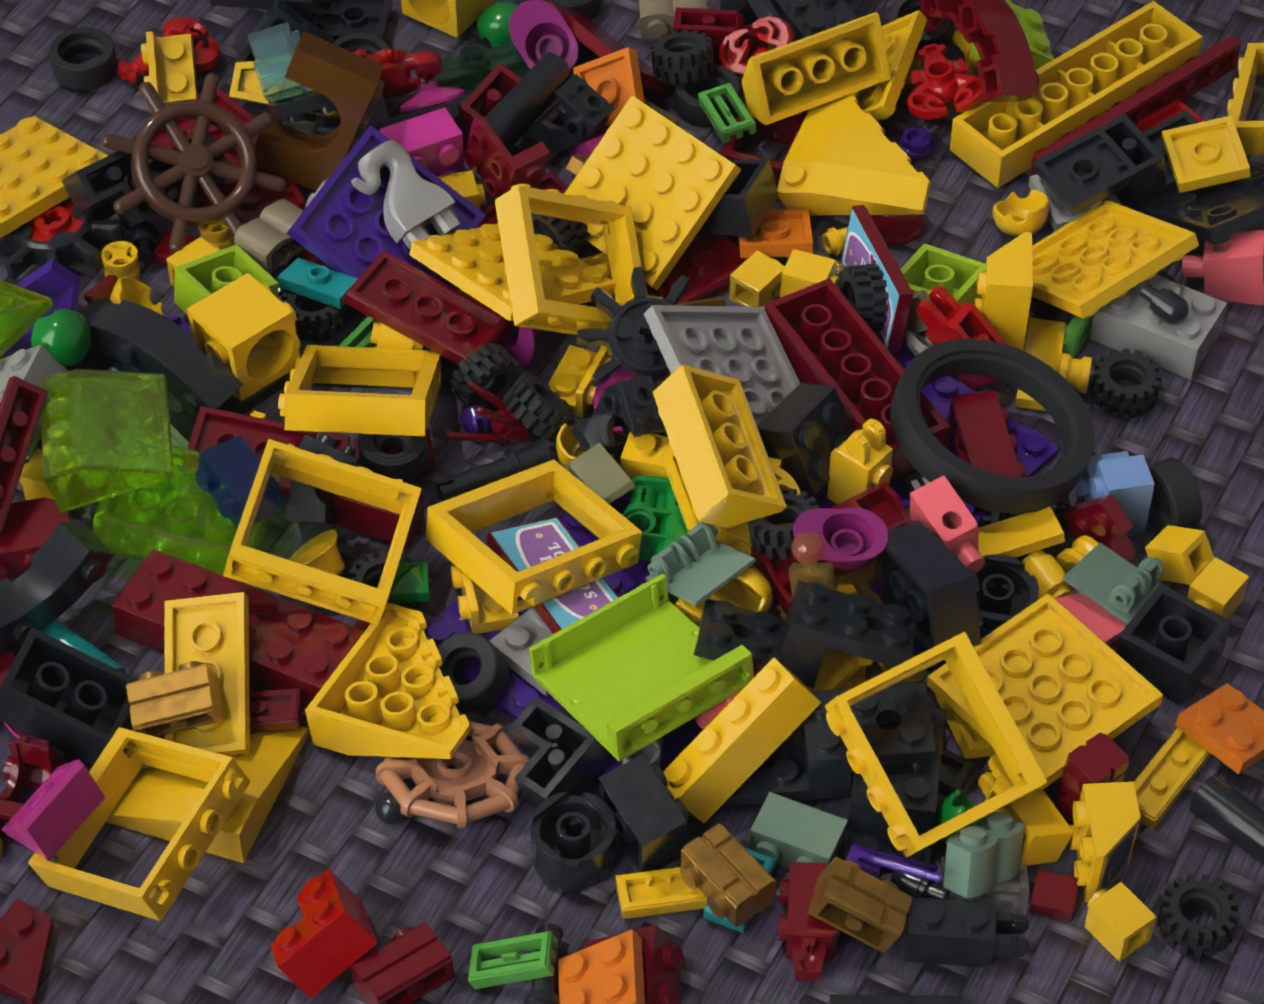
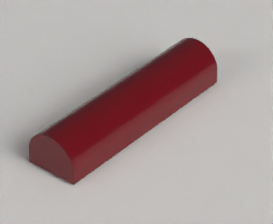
(19, 418)

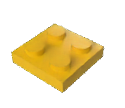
(1205, 154)

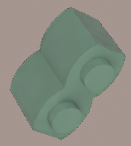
(983, 855)

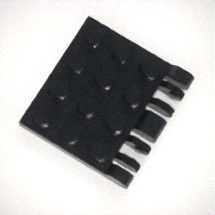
(1213, 210)

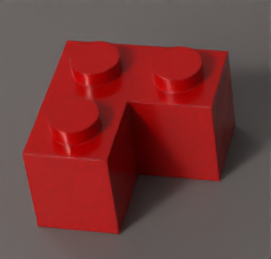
(326, 938)

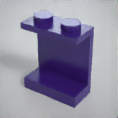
(54, 282)

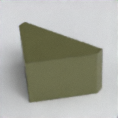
(601, 473)

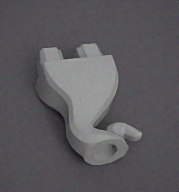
(409, 199)

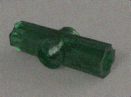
(476, 63)

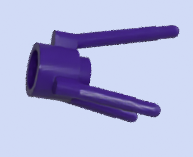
(872, 861)

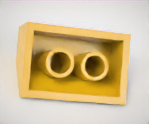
(1008, 290)

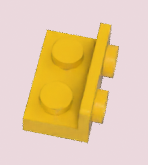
(171, 67)
(574, 376)
(478, 606)

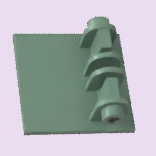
(698, 564)
(1115, 581)

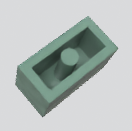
(797, 832)

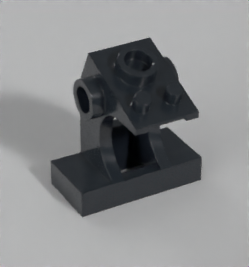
(580, 112)
(624, 405)
(306, 501)

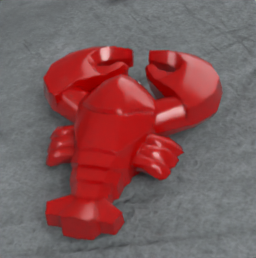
(734, 57)
(205, 59)
(398, 69)
(941, 84)

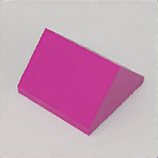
(55, 810)

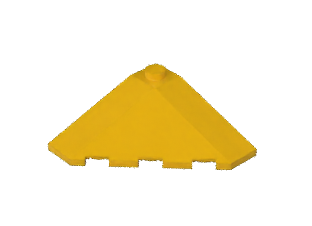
(848, 162)
(389, 695)
(162, 799)

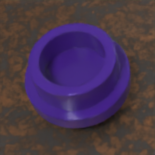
(916, 143)

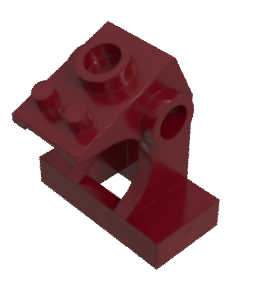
(25, 770)

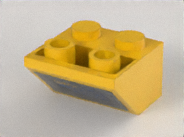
(1103, 833)

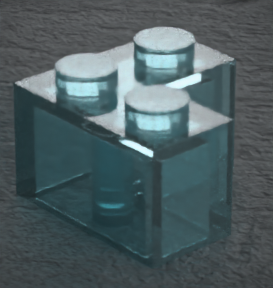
(273, 54)

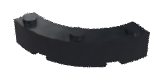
(159, 347)
(56, 580)

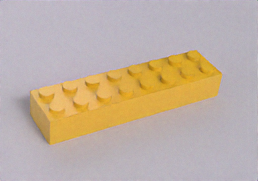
(1072, 88)

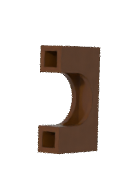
(344, 79)

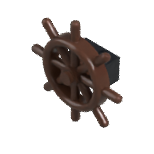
(192, 162)

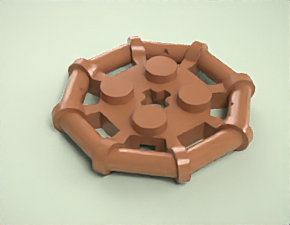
(451, 787)

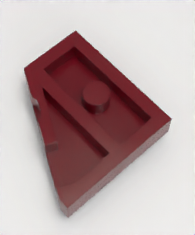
(23, 947)

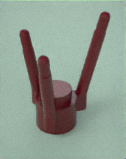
(503, 422)

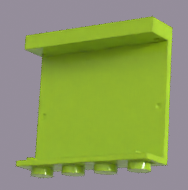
(634, 670)

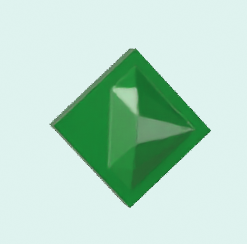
(410, 583)

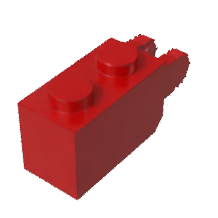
(952, 321)

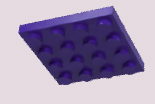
(349, 226)

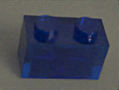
(228, 476)

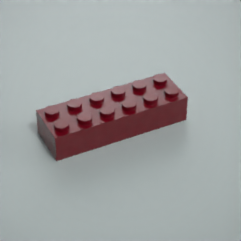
(838, 349)
(286, 641)

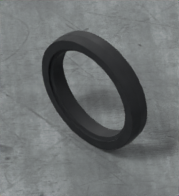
(1016, 369)

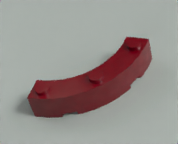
(1004, 52)

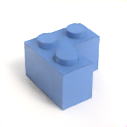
(1126, 480)

